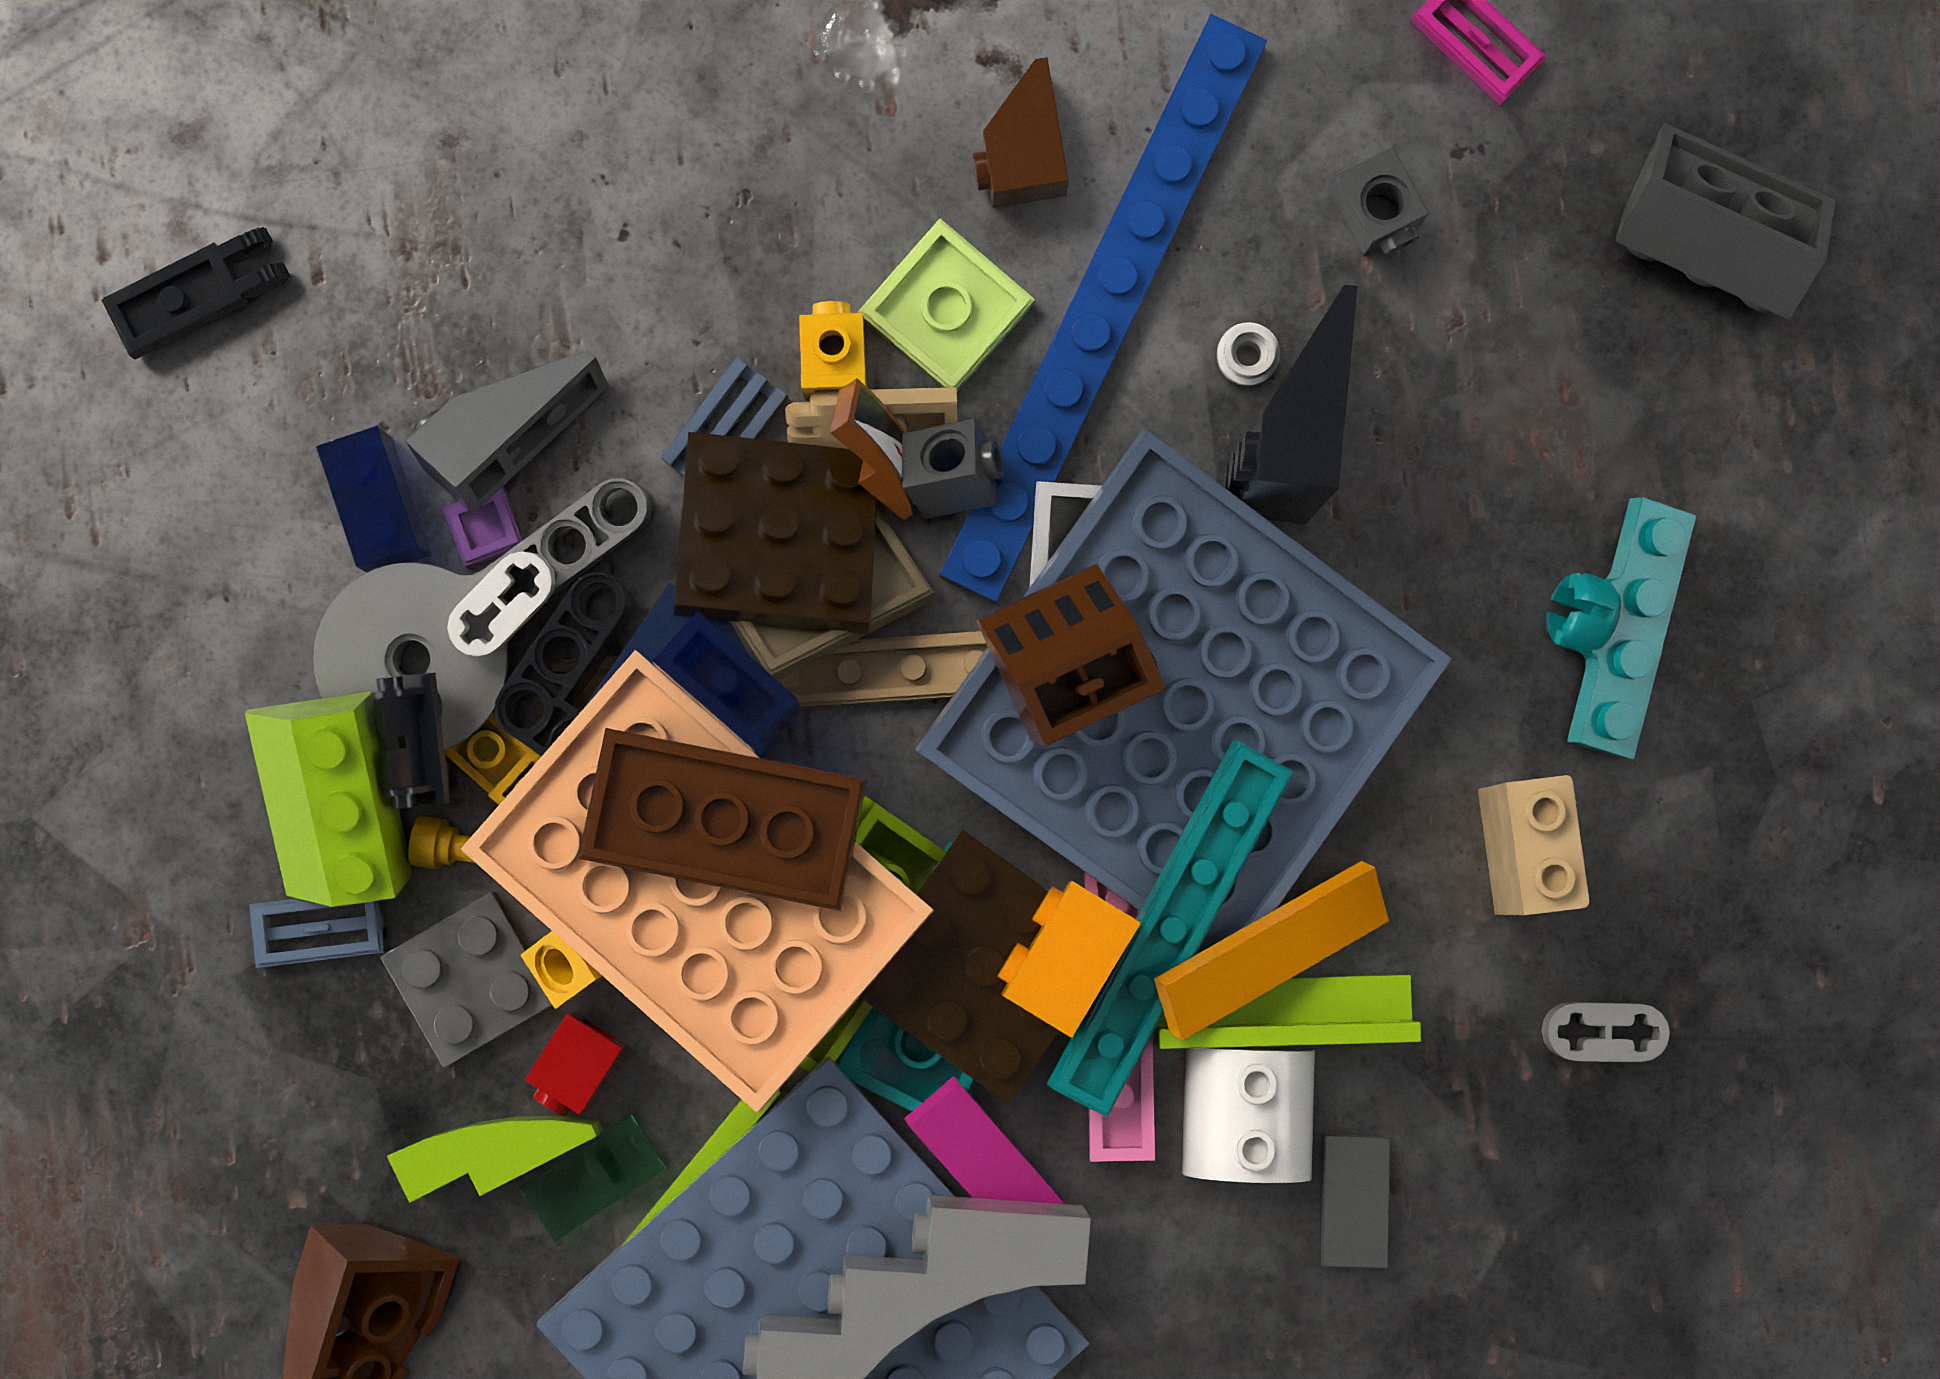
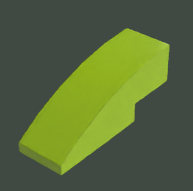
(488, 1151)

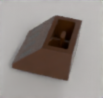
(1070, 655)

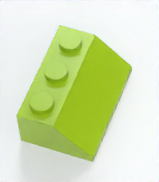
(327, 801)

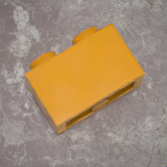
(1068, 956)

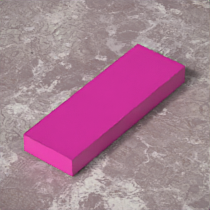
(976, 1148)

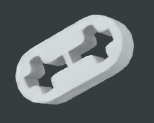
(512, 614)

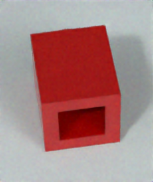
(575, 1065)

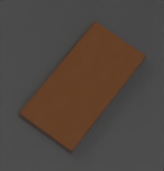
(723, 819)

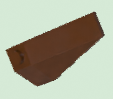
(362, 1302)

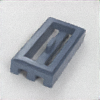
(755, 384)
(261, 934)

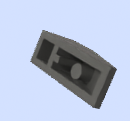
(497, 429)

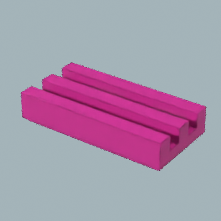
(1468, 61)

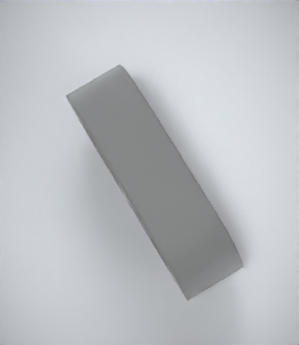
(1605, 1016)

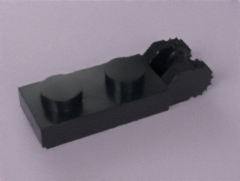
(190, 293)

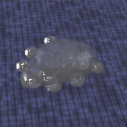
(860, 44)

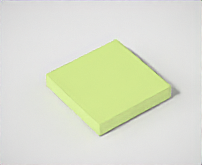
(946, 307)

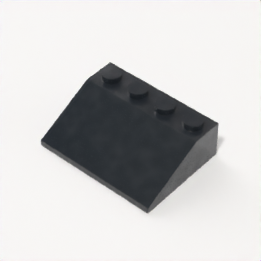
(1295, 449)

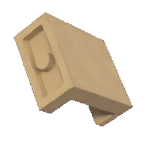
(1533, 846)

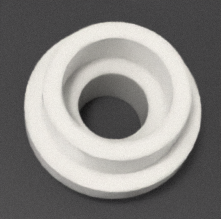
(1257, 337)

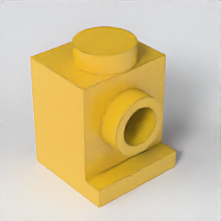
(836, 371)

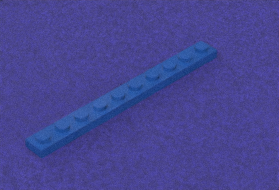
(1106, 303)

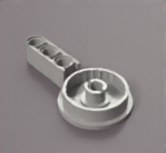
(407, 602)

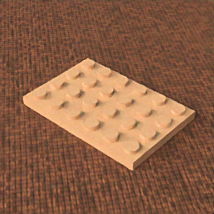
(718, 968)

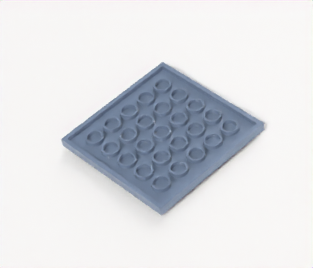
(1250, 650)
(763, 1237)

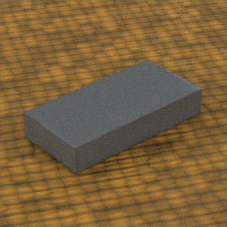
(1355, 1201)

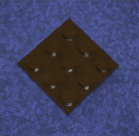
(775, 534)
(946, 974)

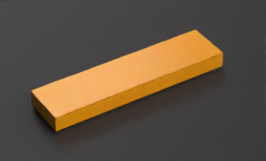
(1271, 950)

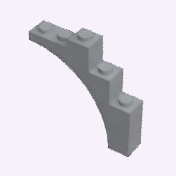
(968, 1254)

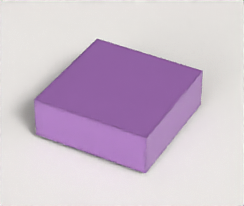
(485, 533)

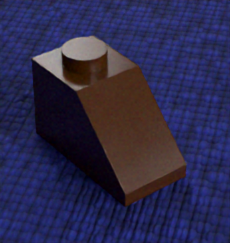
(1024, 144)

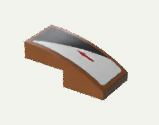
(876, 438)

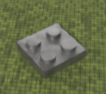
(466, 979)

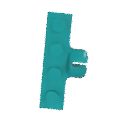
(1622, 625)

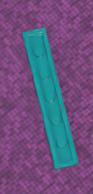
(1171, 926)

